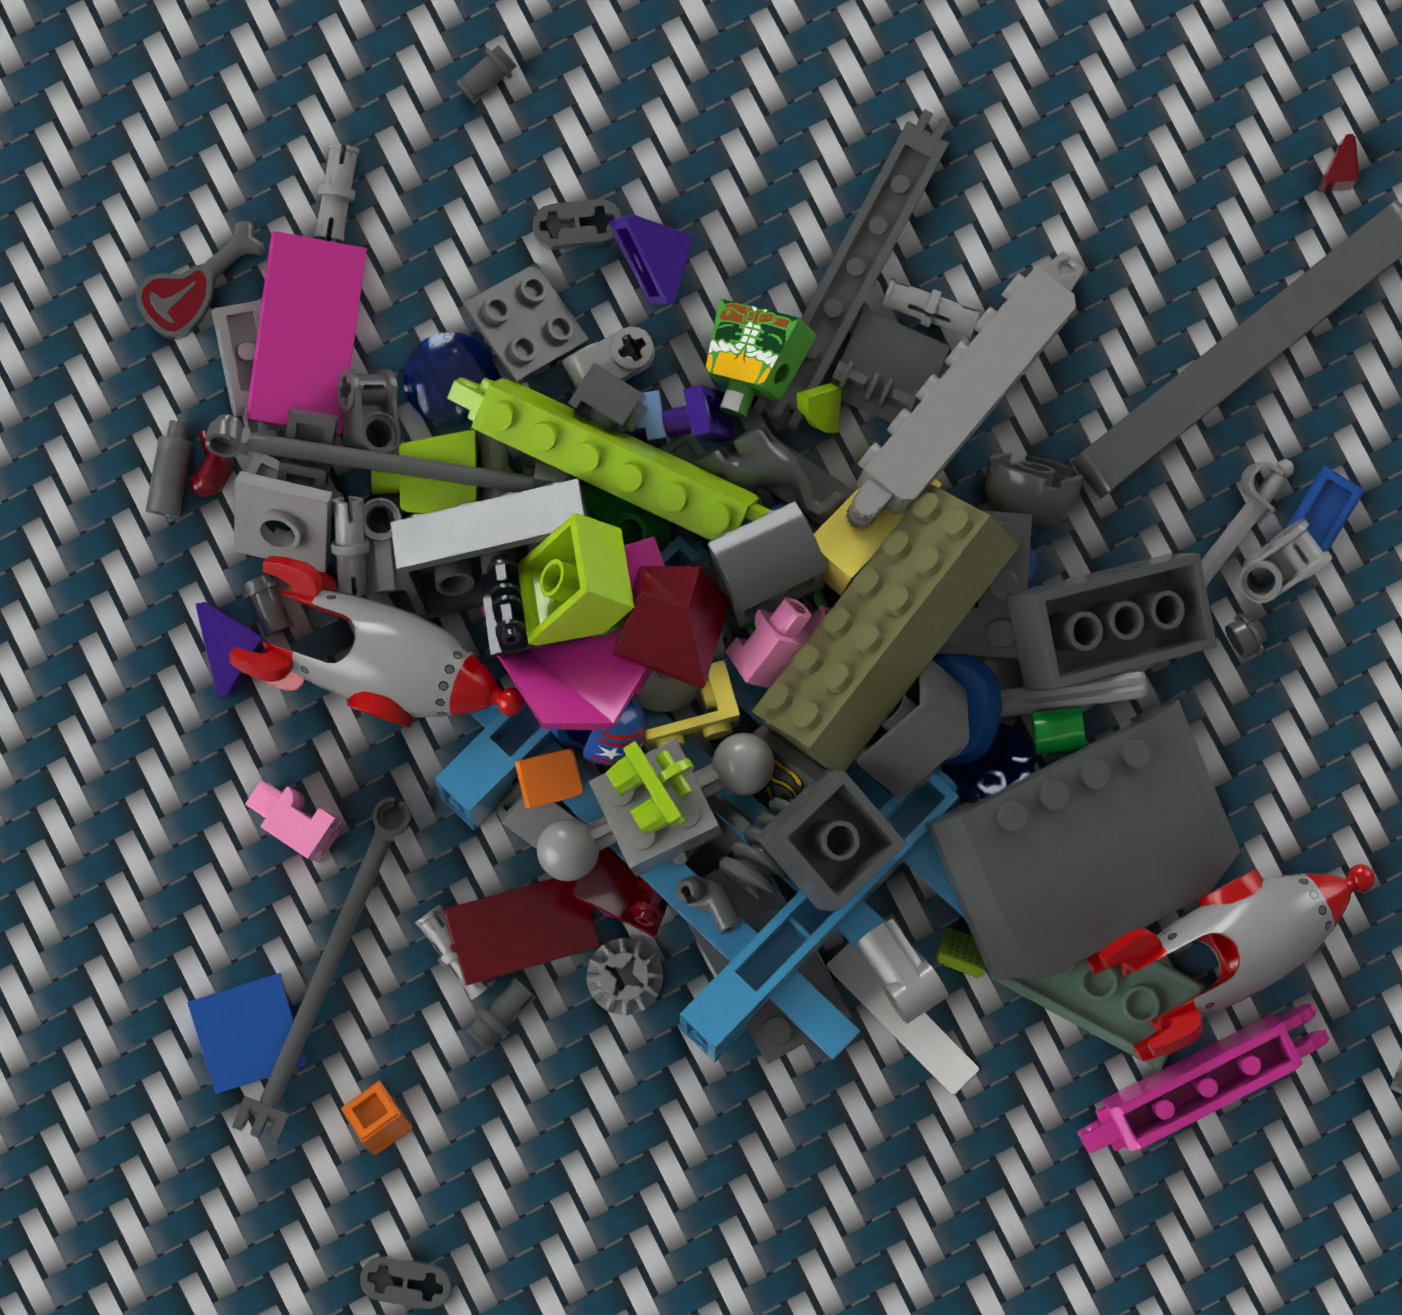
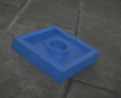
(243, 1031)

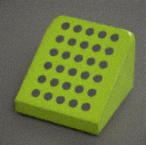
(960, 953)

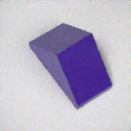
(654, 254)
(220, 637)

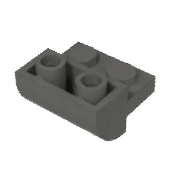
(767, 562)

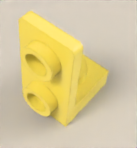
(714, 725)

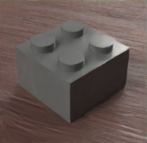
(918, 733)
(831, 840)

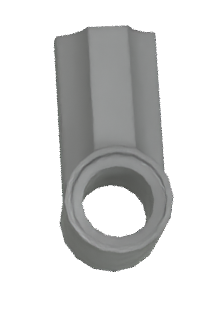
(380, 560)
(908, 981)

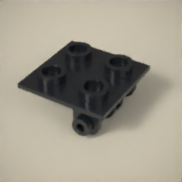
(505, 609)

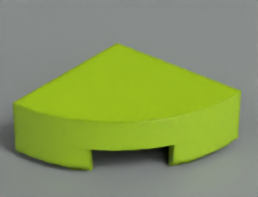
(821, 407)

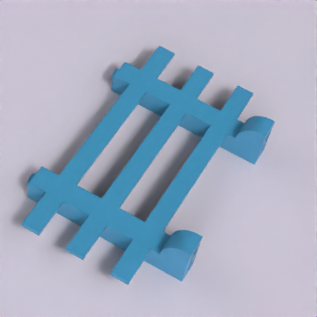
(761, 963)

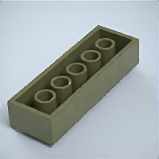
(886, 628)

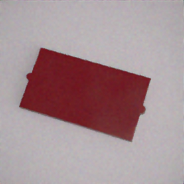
(519, 929)

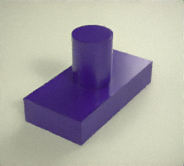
(700, 416)

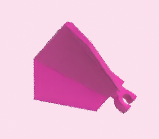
(581, 681)

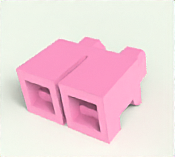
(774, 641)
(291, 825)

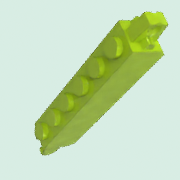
(606, 457)

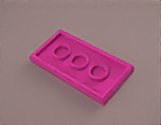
(304, 327)

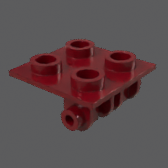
(621, 894)

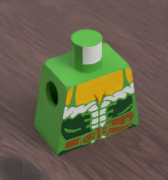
(755, 354)

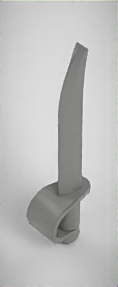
(1249, 514)

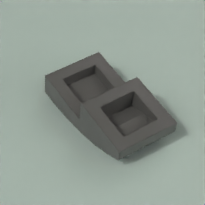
(310, 427)

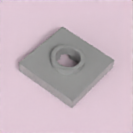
(298, 506)

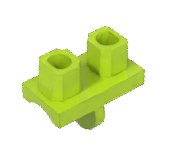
(660, 809)

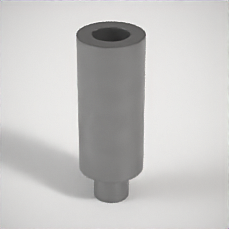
(170, 471)

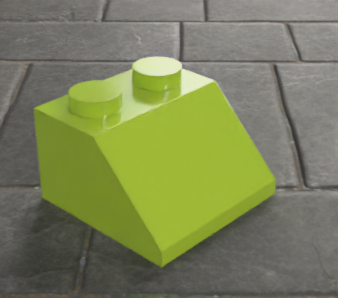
(575, 582)

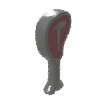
(180, 301)

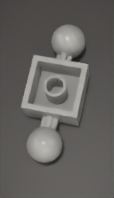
(571, 848)

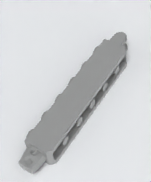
(967, 392)

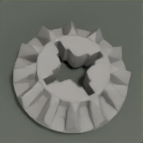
(631, 998)

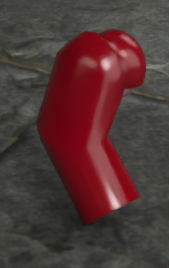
(212, 474)

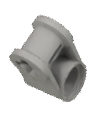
(608, 356)
(1284, 561)

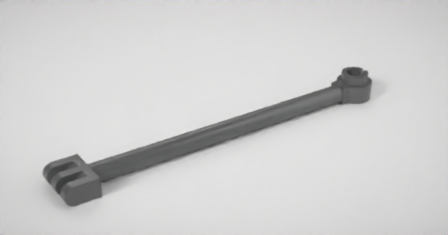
(229, 438)
(266, 1108)

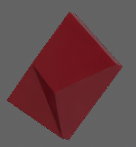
(673, 623)

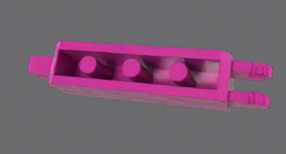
(1202, 1082)

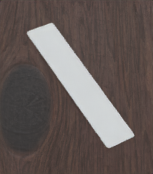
(920, 1037)

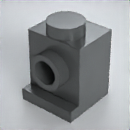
(609, 399)

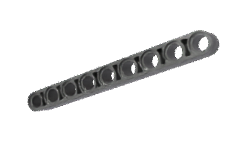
(1243, 352)

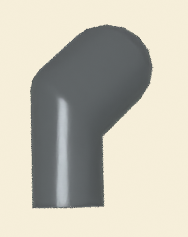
(712, 898)

